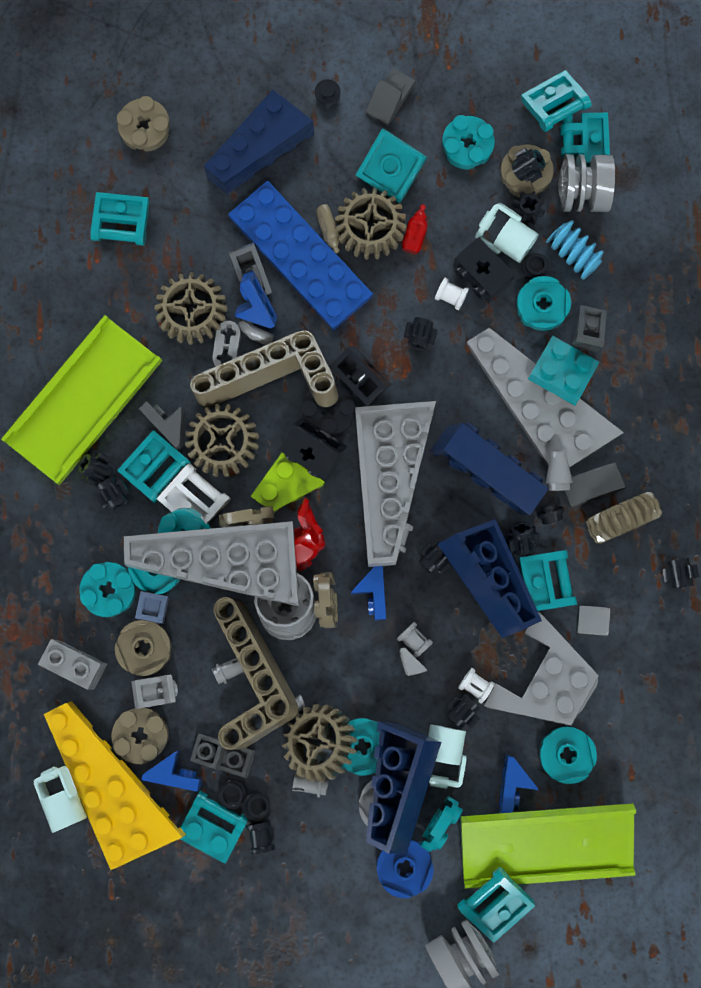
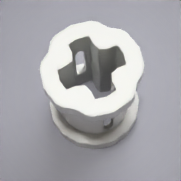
(451, 293)
(476, 685)

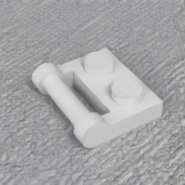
(178, 496)

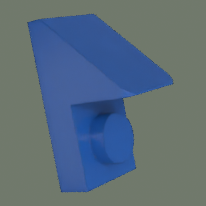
(258, 307)
(373, 583)
(166, 774)
(512, 777)

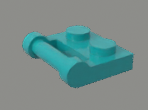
(550, 95)
(121, 210)
(147, 460)
(538, 580)
(208, 835)
(502, 911)

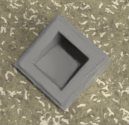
(593, 620)
(410, 663)

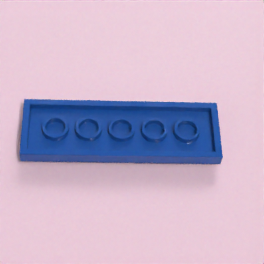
(300, 255)

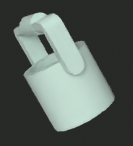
(515, 237)
(449, 753)
(63, 807)

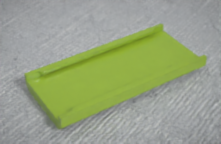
(81, 400)
(549, 844)

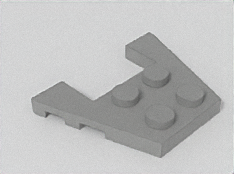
(558, 685)

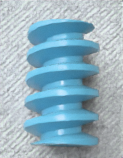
(576, 249)

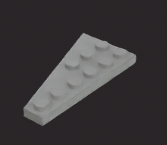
(543, 416)
(389, 459)
(238, 559)

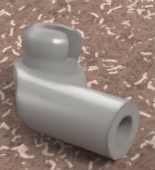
(255, 333)

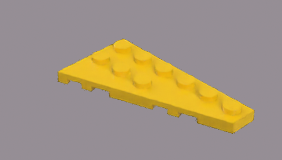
(113, 797)

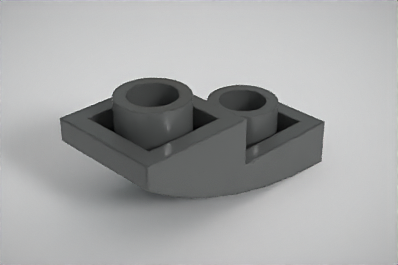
(595, 484)
(212, 755)

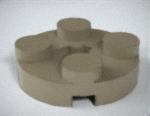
(139, 110)
(514, 184)
(247, 517)
(327, 607)
(129, 640)
(126, 745)

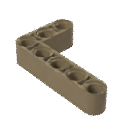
(268, 370)
(256, 675)

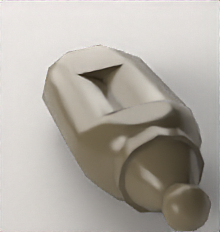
(328, 227)

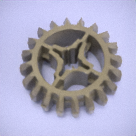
(360, 222)
(169, 306)
(206, 423)
(624, 517)
(321, 719)

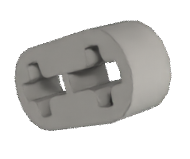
(220, 342)

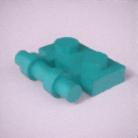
(593, 132)

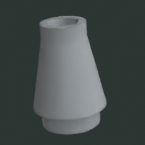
(558, 472)

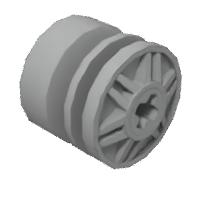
(587, 183)
(288, 625)
(462, 958)

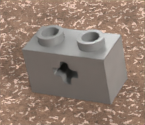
(72, 664)

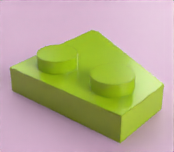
(285, 484)

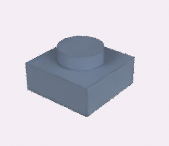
(152, 607)

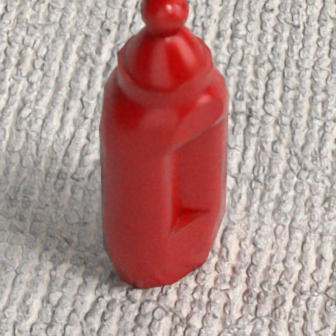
(415, 232)

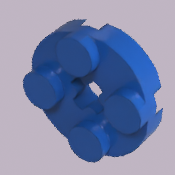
(411, 883)

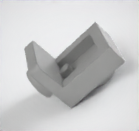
(154, 691)

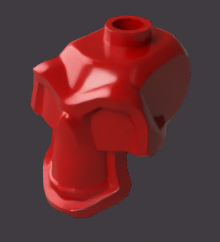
(307, 537)

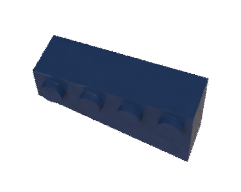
(258, 141)
(490, 467)
(492, 577)
(399, 786)

